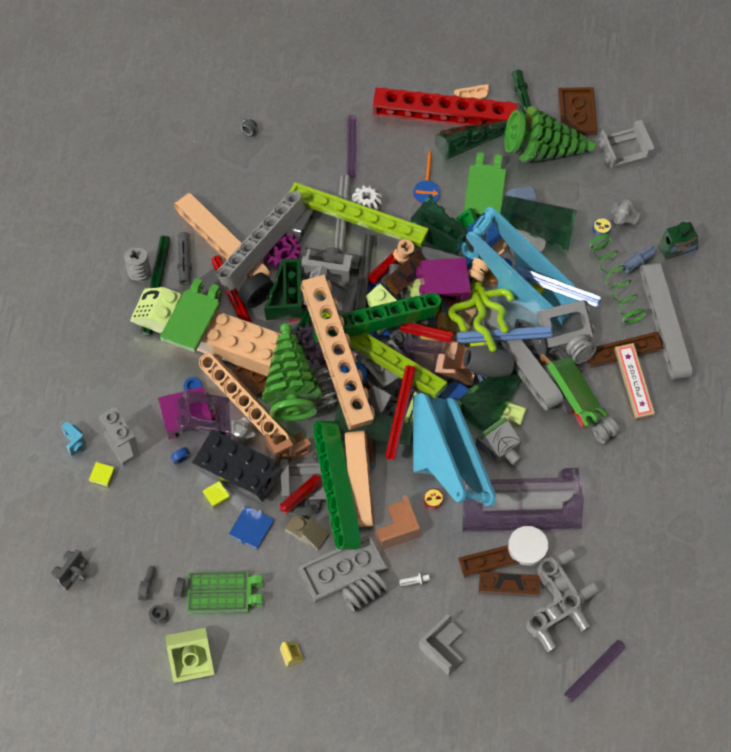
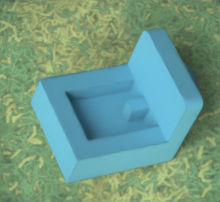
(74, 434)

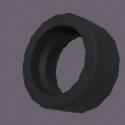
(255, 290)

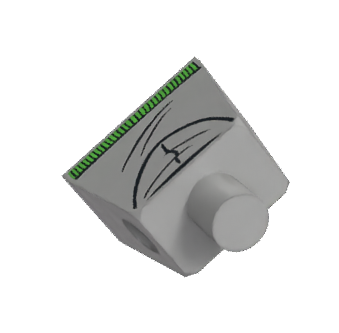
(500, 442)

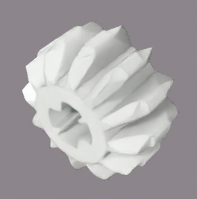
(368, 197)

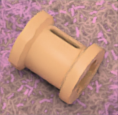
(404, 249)

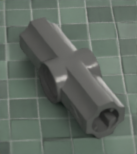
(333, 255)

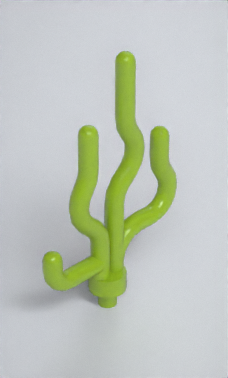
(480, 298)

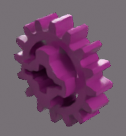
(283, 250)

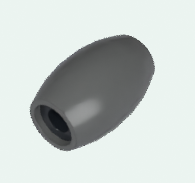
(487, 363)

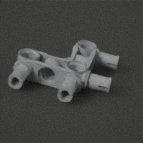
(561, 589)

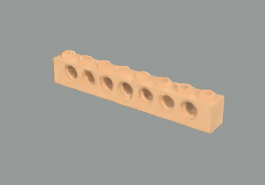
(354, 417)

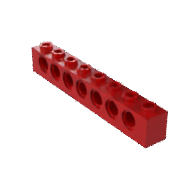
(435, 112)

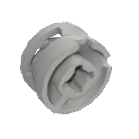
(581, 349)

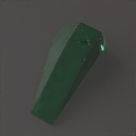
(464, 138)
(487, 400)

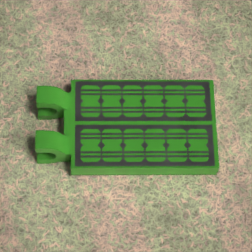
(222, 592)

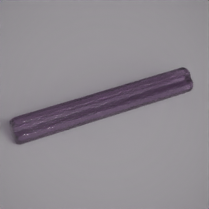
(351, 145)
(594, 671)

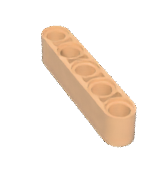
(360, 476)

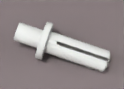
(413, 580)

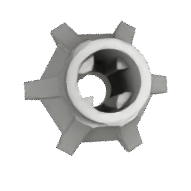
(625, 212)
(241, 430)

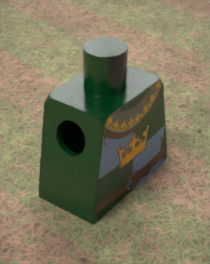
(679, 240)

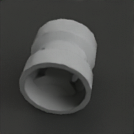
(606, 430)

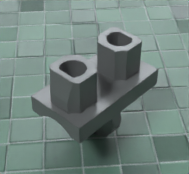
(72, 569)

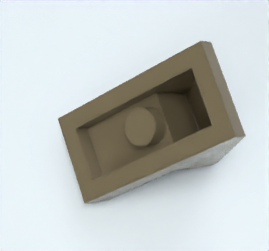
(307, 531)

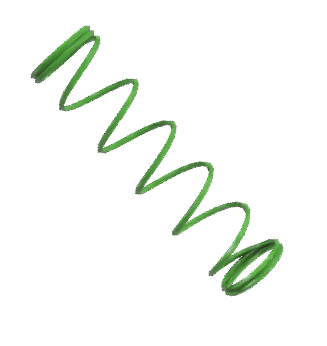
(640, 310)

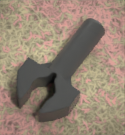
(144, 587)

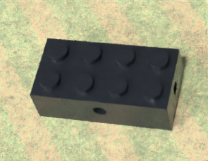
(237, 466)

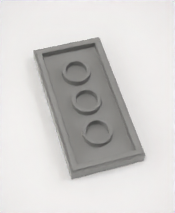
(340, 568)

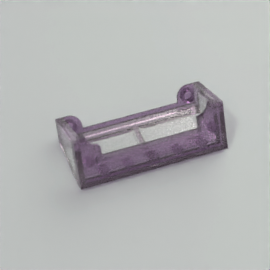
(528, 502)

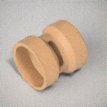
(478, 270)

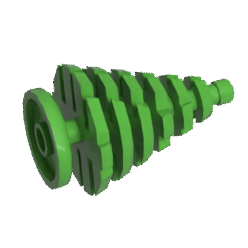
(540, 136)
(290, 381)

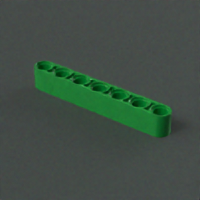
(387, 318)
(337, 485)

